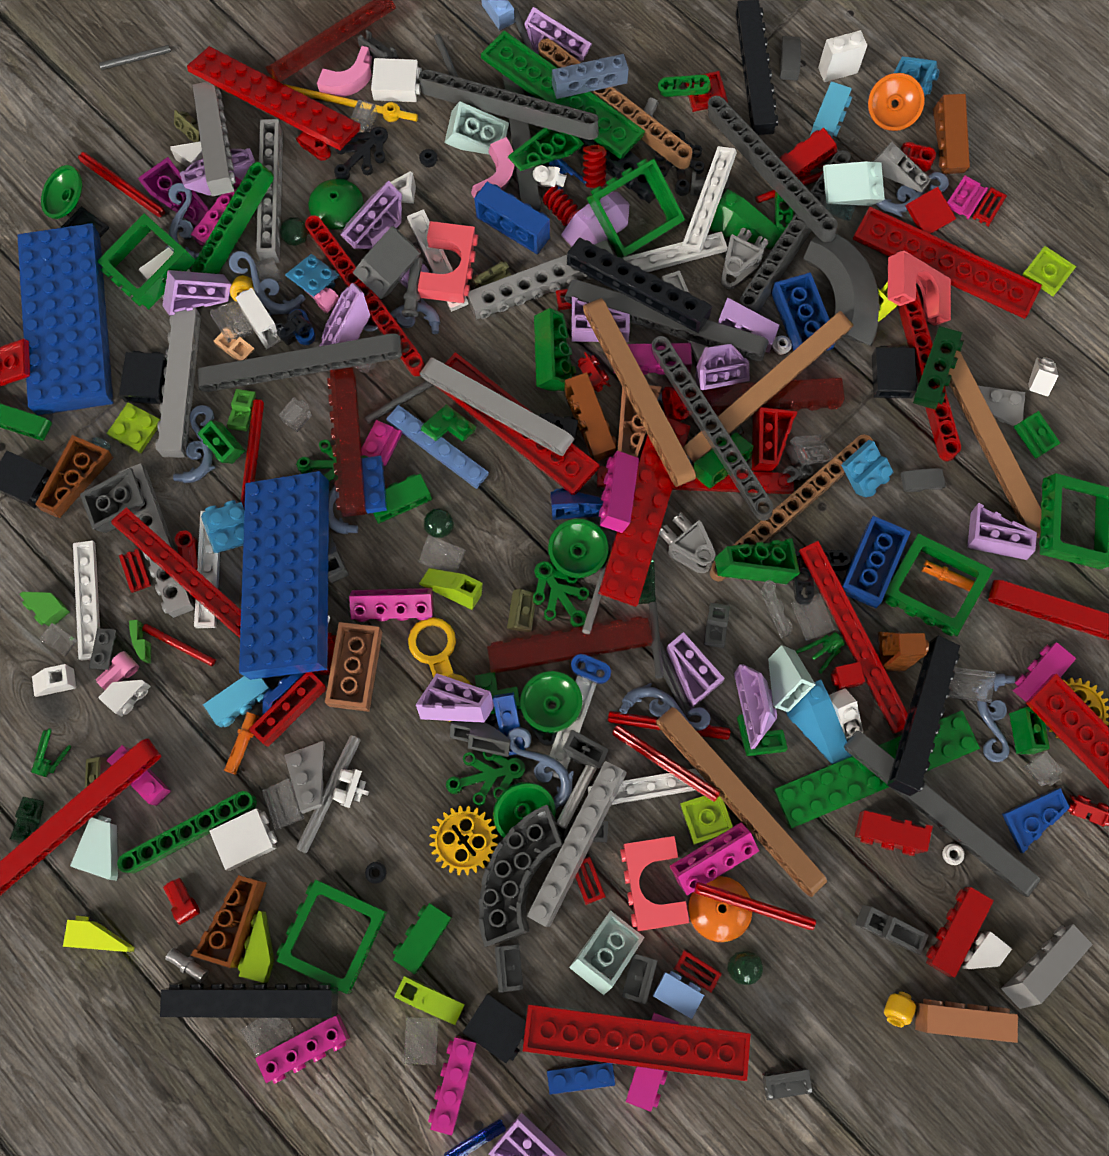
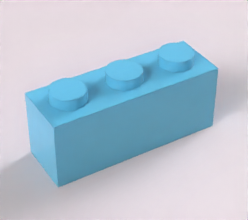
(833, 109)
(236, 700)

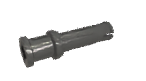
(412, 296)

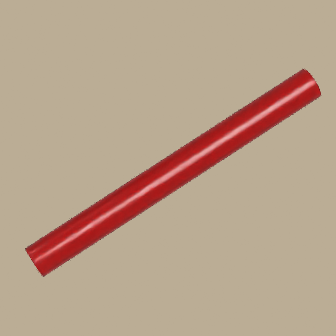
(771, 194)
(178, 644)

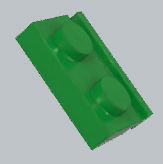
(1036, 434)

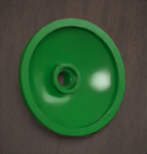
(61, 192)
(339, 210)
(578, 535)
(547, 689)
(522, 794)

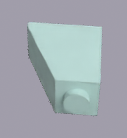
(788, 678)
(98, 849)

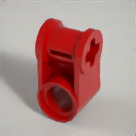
(314, 146)
(919, 154)
(673, 404)

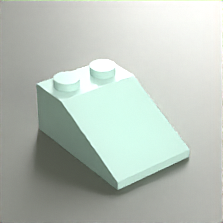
(474, 129)
(854, 183)
(607, 953)

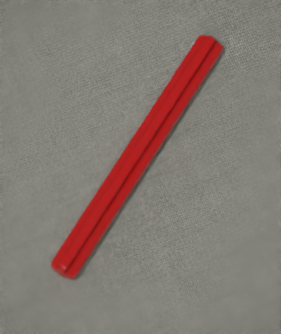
(121, 184)
(253, 445)
(650, 722)
(666, 763)
(755, 906)

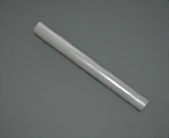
(594, 604)

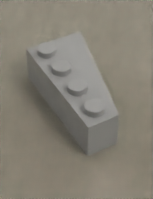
(1047, 967)

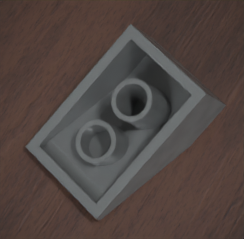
(387, 262)
(110, 498)

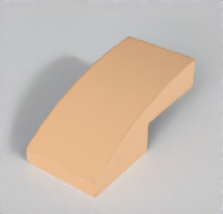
(238, 349)

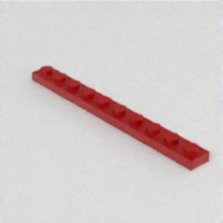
(770, 481)
(179, 569)
(855, 636)

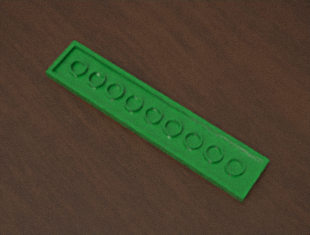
(535, 76)
(851, 780)

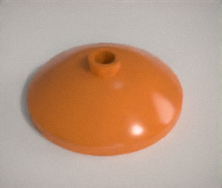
(902, 89)
(714, 924)

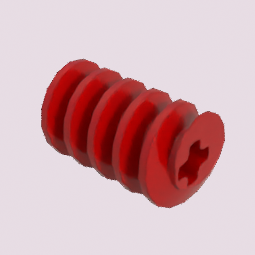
(594, 165)
(560, 205)

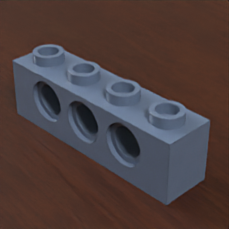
(589, 76)

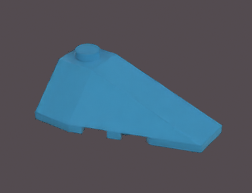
(820, 723)

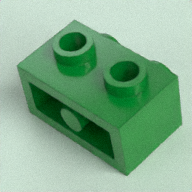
(221, 442)
(1028, 732)

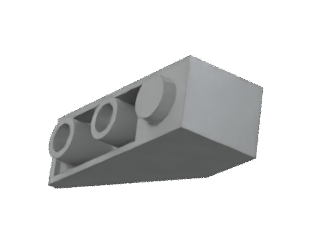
(901, 168)

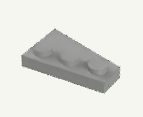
(1004, 404)
(307, 775)

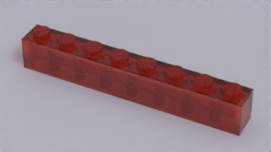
(329, 38)
(796, 395)
(347, 442)
(565, 646)

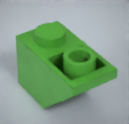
(46, 607)

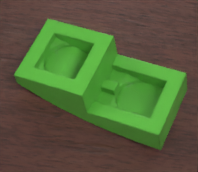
(241, 410)
(141, 646)

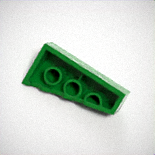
(552, 351)
(759, 562)

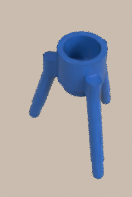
(564, 167)

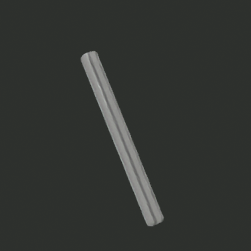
(333, 782)

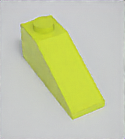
(92, 935)

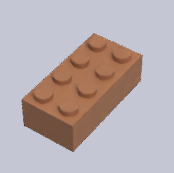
(353, 666)
(969, 1022)

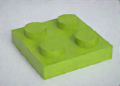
(1049, 270)
(134, 427)
(705, 818)

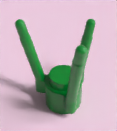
(831, 644)
(42, 765)

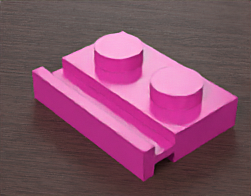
(966, 197)
(381, 441)

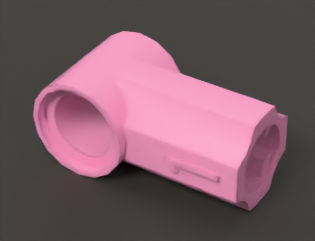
(326, 299)
(122, 667)

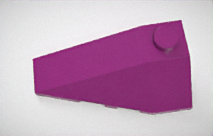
(158, 182)

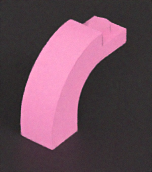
(348, 81)
(504, 167)

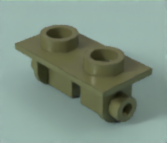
(186, 123)
(491, 275)

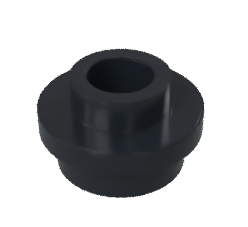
(428, 162)
(375, 865)

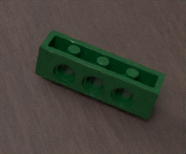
(944, 339)

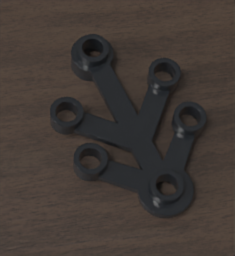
(364, 151)
(682, 191)

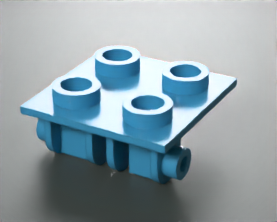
(313, 275)

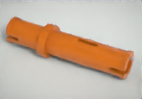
(949, 576)
(241, 743)

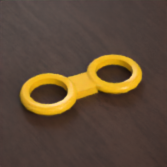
(438, 663)

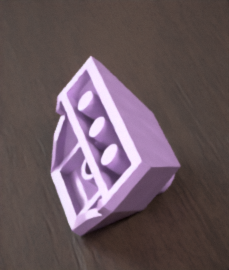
(541, 26)
(195, 178)
(378, 212)
(586, 225)
(347, 317)
(721, 367)
(755, 703)

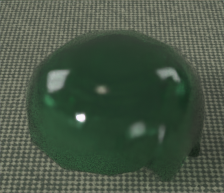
(294, 231)
(438, 523)
(745, 968)

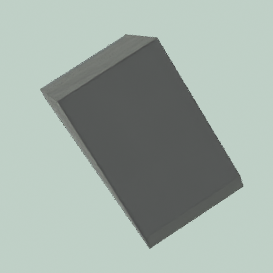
(584, 750)

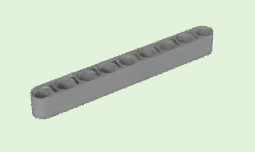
(497, 406)

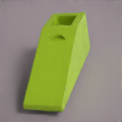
(453, 586)
(259, 954)
(429, 1000)

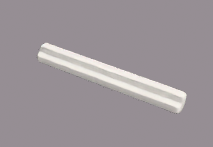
(576, 796)

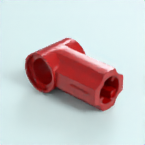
(188, 551)
(183, 905)

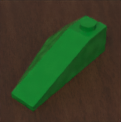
(544, 148)
(737, 213)

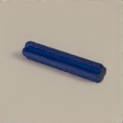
(478, 1139)

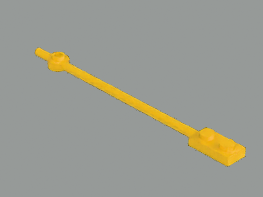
(390, 116)

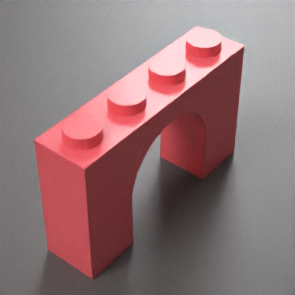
(903, 275)
(453, 285)
(647, 914)

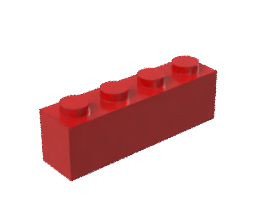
(288, 708)
(959, 931)

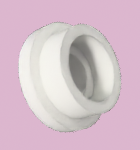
(782, 349)
(959, 854)

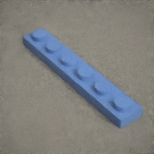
(439, 449)

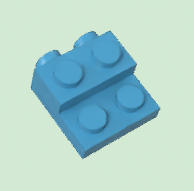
(921, 69)
(867, 469)
(224, 526)

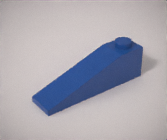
(570, 506)

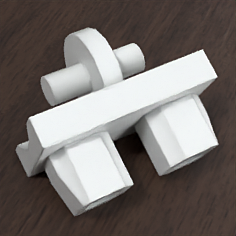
(548, 176)
(352, 778)

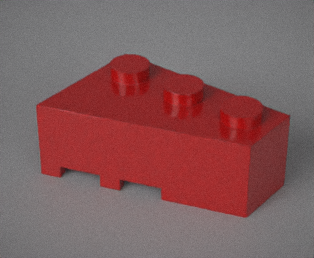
(810, 154)
(770, 437)
(893, 833)

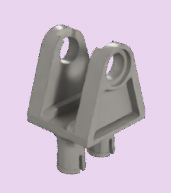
(742, 258)
(690, 545)

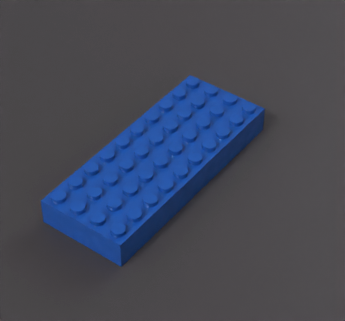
(64, 319)
(285, 576)

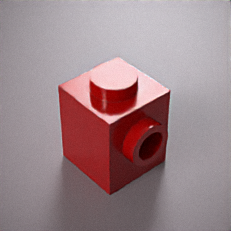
(847, 676)

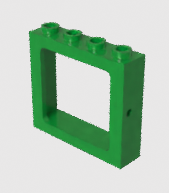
(662, 193)
(154, 287)
(1050, 522)
(930, 616)
(313, 891)

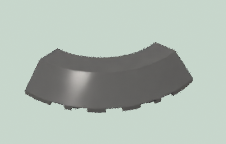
(852, 284)
(511, 872)

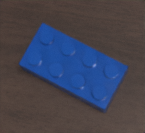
(512, 217)
(800, 308)
(874, 561)

